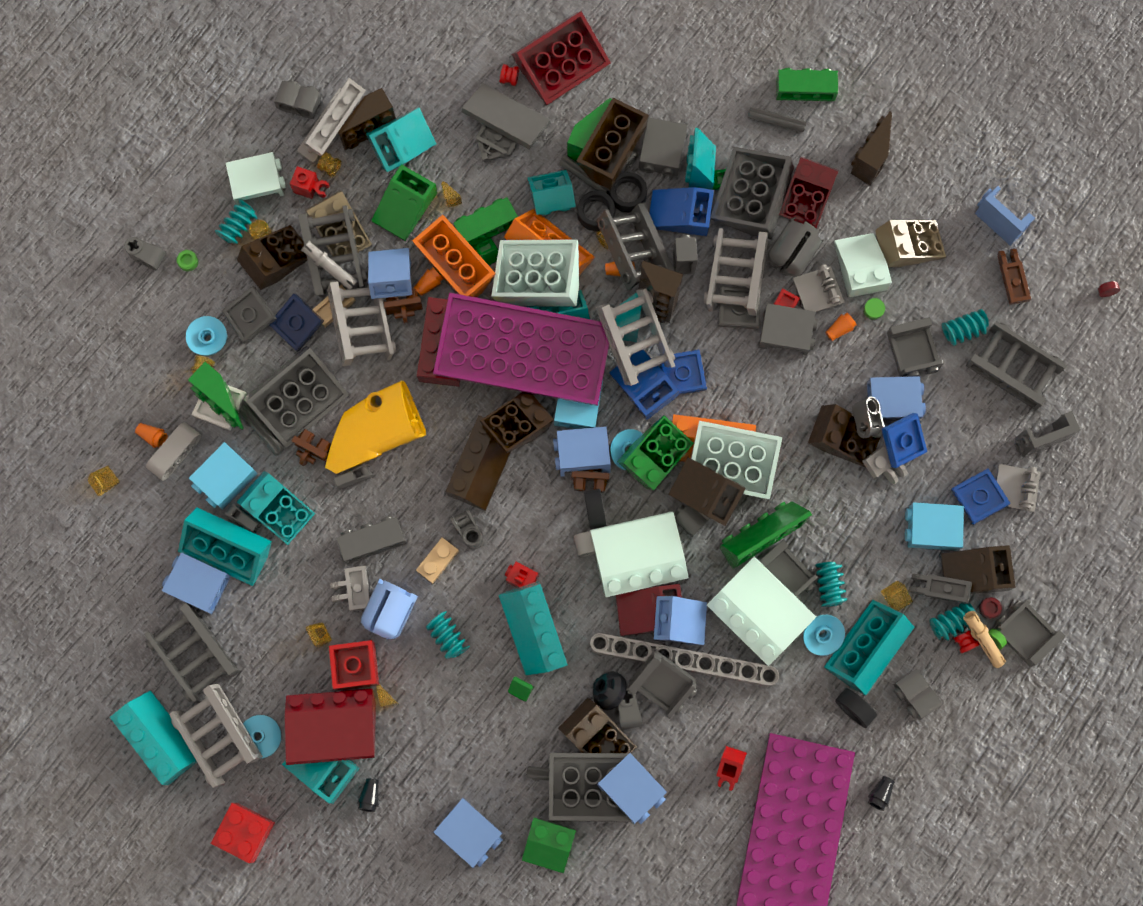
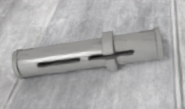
(329, 265)

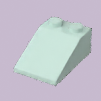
(862, 265)

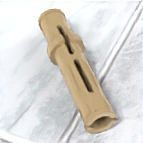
(980, 632)

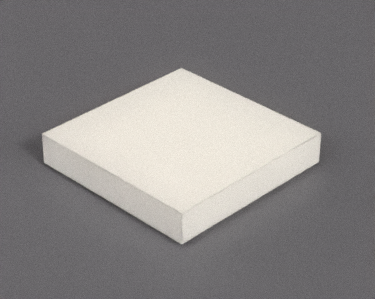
(205, 413)

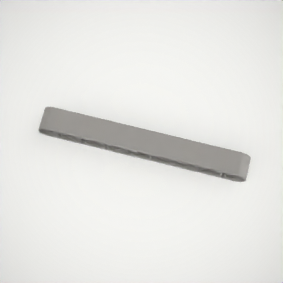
(694, 658)

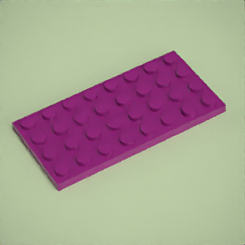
(522, 349)
(795, 824)

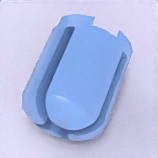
(388, 610)

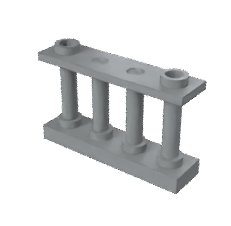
(331, 120)
(753, 283)
(344, 333)
(615, 334)
(235, 733)

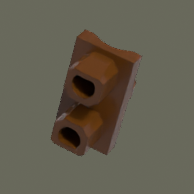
(404, 307)
(304, 441)
(580, 477)

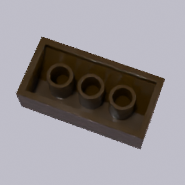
(612, 142)
(664, 288)
(478, 468)

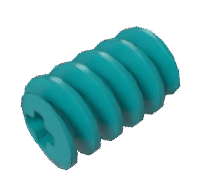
(236, 222)
(965, 327)
(831, 584)
(950, 621)
(446, 636)

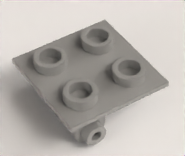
(818, 289)
(1019, 486)

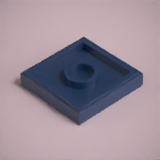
(296, 322)

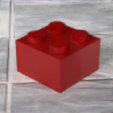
(353, 665)
(242, 832)

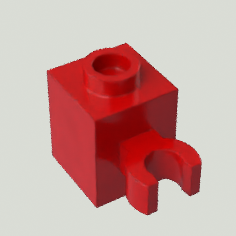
(307, 183)
(520, 575)
(731, 766)

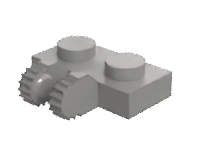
(879, 463)
(357, 588)

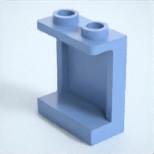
(1000, 218)
(389, 273)
(897, 396)
(582, 450)
(195, 583)
(680, 620)
(633, 789)
(469, 833)

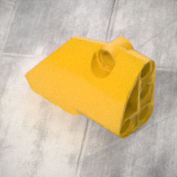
(374, 429)

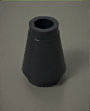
(881, 794)
(369, 796)

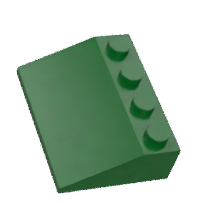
(764, 533)

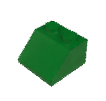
(548, 845)

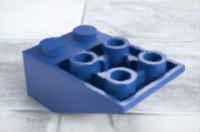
(682, 210)
(652, 391)

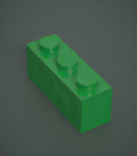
(806, 85)
(486, 221)

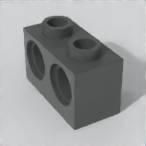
(685, 254)

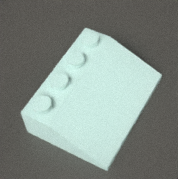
(537, 273)
(739, 455)
(639, 554)
(761, 611)

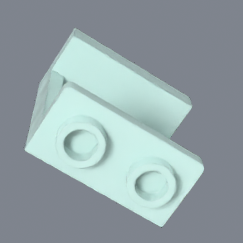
(255, 177)

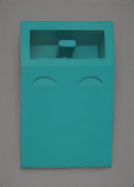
(401, 139)
(700, 161)
(276, 507)
(325, 778)

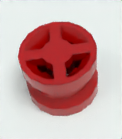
(509, 75)
(966, 642)

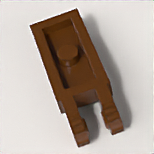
(1014, 278)

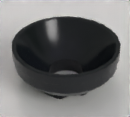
(613, 691)

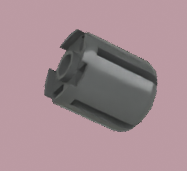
(794, 248)

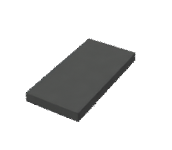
(505, 115)

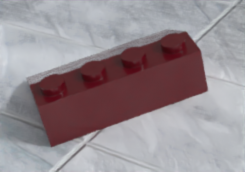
(561, 57)
(330, 726)

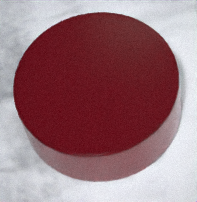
(1108, 289)
(990, 608)

